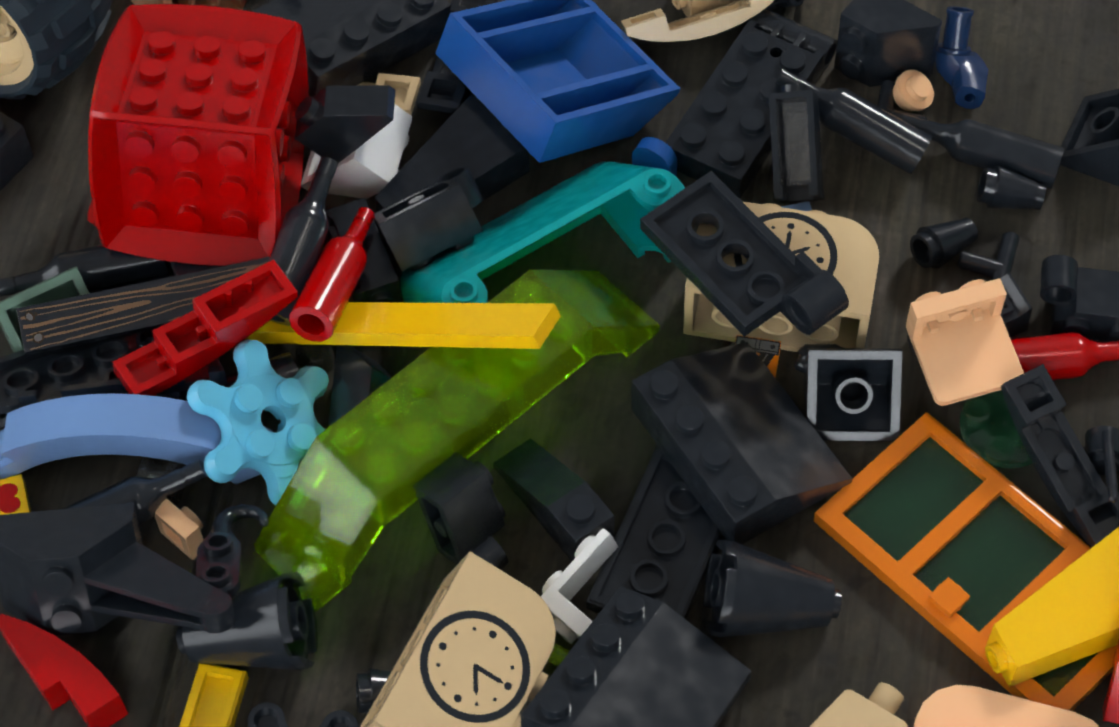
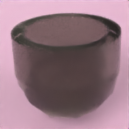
(316, 356)

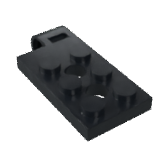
(762, 287)

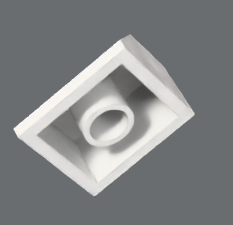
(369, 166)

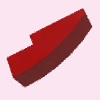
(63, 673)

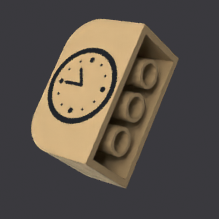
(834, 245)
(470, 655)

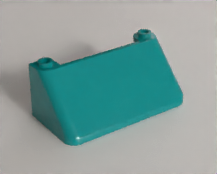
(607, 188)

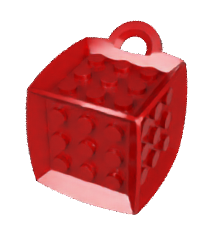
(196, 133)

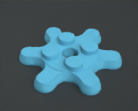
(238, 413)

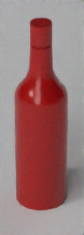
(332, 281)
(1064, 354)

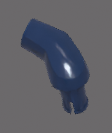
(957, 62)

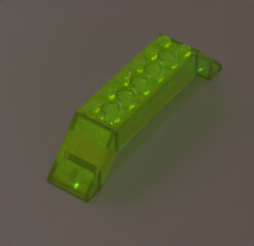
(437, 405)

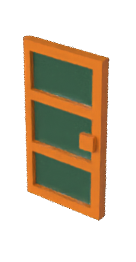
(959, 547)

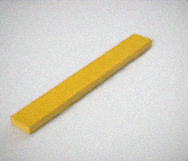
(431, 325)

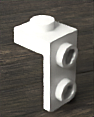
(564, 584)

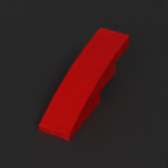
(201, 336)

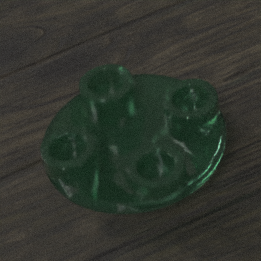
(991, 431)

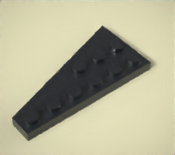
(79, 371)

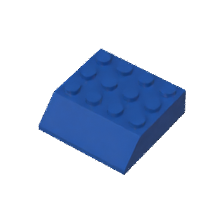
(555, 73)

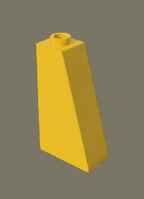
(1061, 620)

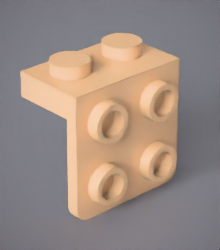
(963, 341)

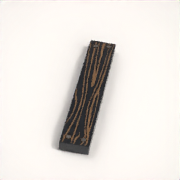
(120, 309)

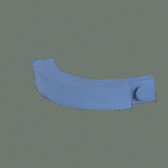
(108, 426)

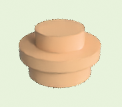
(913, 91)

